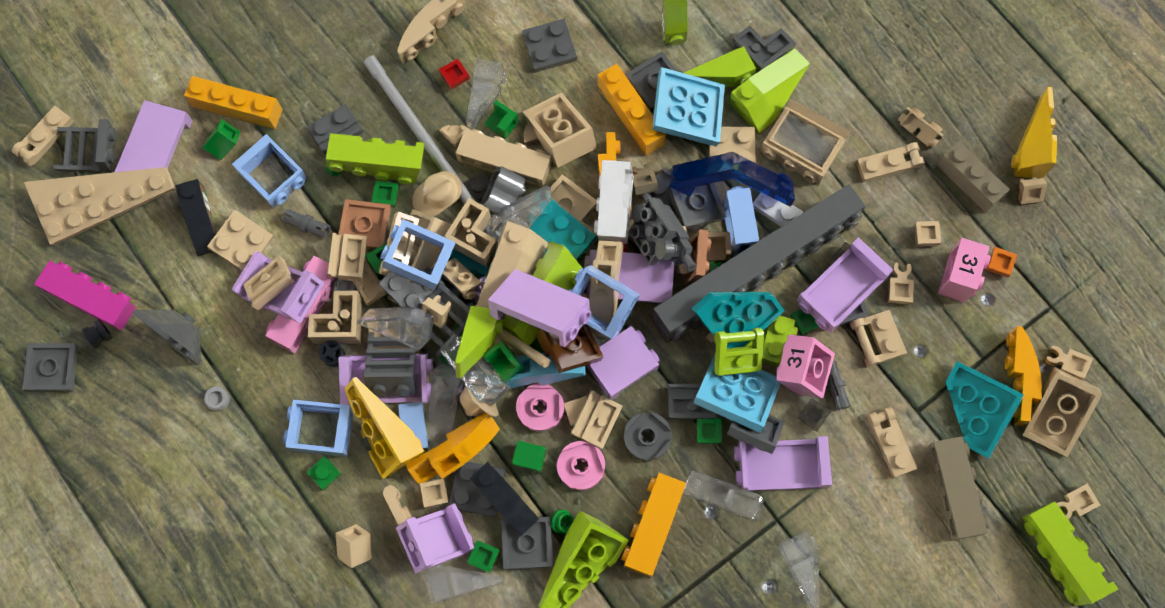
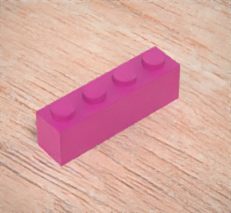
(85, 295)

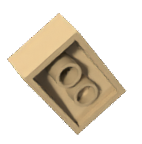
(566, 131)
(1062, 411)

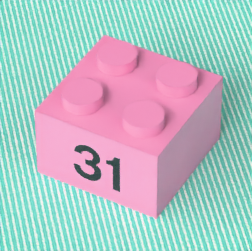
(964, 270)
(805, 366)

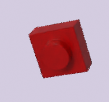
(454, 74)

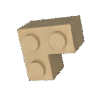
(469, 234)
(340, 325)

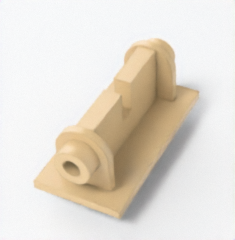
(915, 120)
(461, 278)

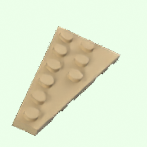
(82, 202)

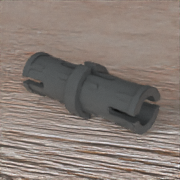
(306, 223)
(837, 389)

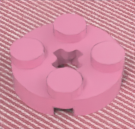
(548, 418)
(587, 453)

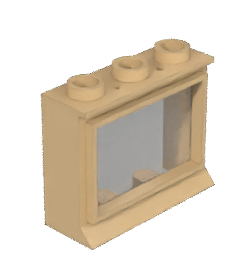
(804, 142)

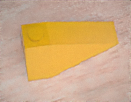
(1038, 146)
(389, 437)

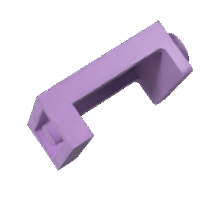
(624, 362)
(435, 538)

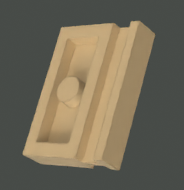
(347, 257)
(268, 283)
(596, 419)

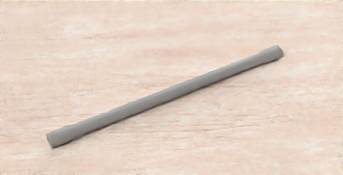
(379, 74)

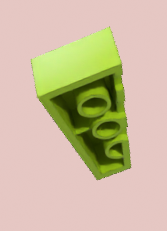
(374, 158)
(556, 268)
(1067, 556)

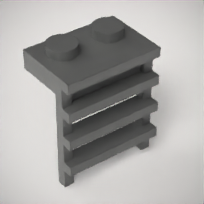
(103, 148)
(458, 311)
(392, 376)

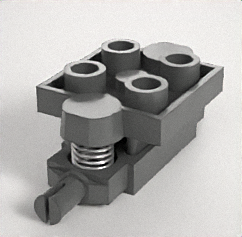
(660, 233)

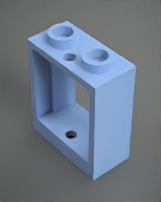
(256, 156)
(740, 219)
(412, 273)
(610, 330)
(343, 432)

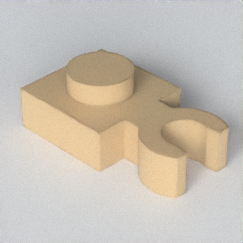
(900, 288)
(1072, 363)
(1079, 501)

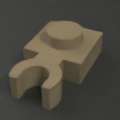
(644, 180)

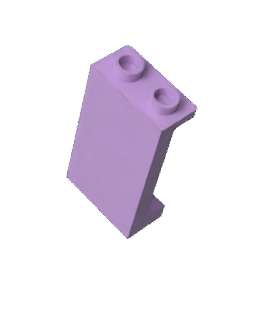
(153, 137)
(650, 281)
(844, 286)
(292, 301)
(541, 305)
(354, 367)
(790, 467)

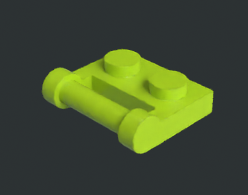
(741, 358)

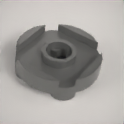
(647, 450)

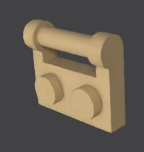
(884, 334)

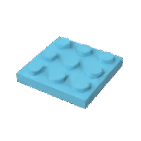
(688, 107)
(739, 396)

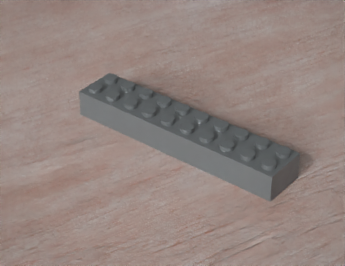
(762, 260)

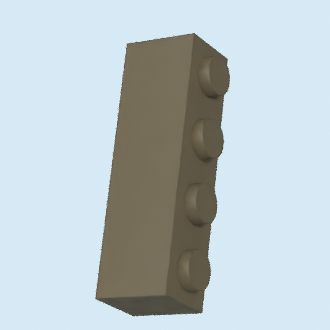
(958, 488)

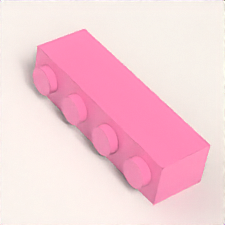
(289, 333)

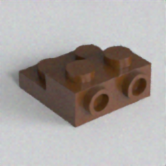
(577, 353)

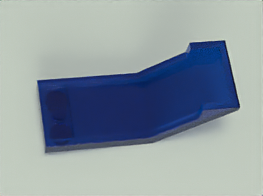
(727, 166)

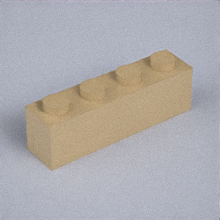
(492, 152)

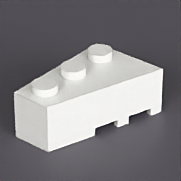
(614, 201)

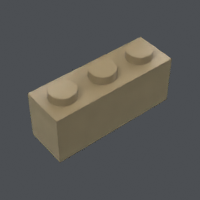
(972, 177)

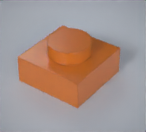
(1001, 262)

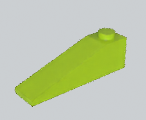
(767, 92)
(582, 557)

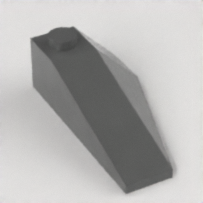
(174, 328)

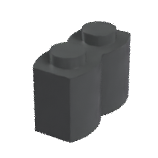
(502, 189)

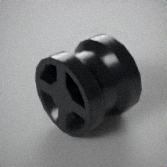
(97, 333)
(329, 349)

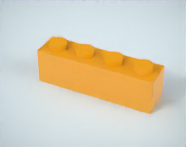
(233, 102)
(630, 109)
(655, 524)

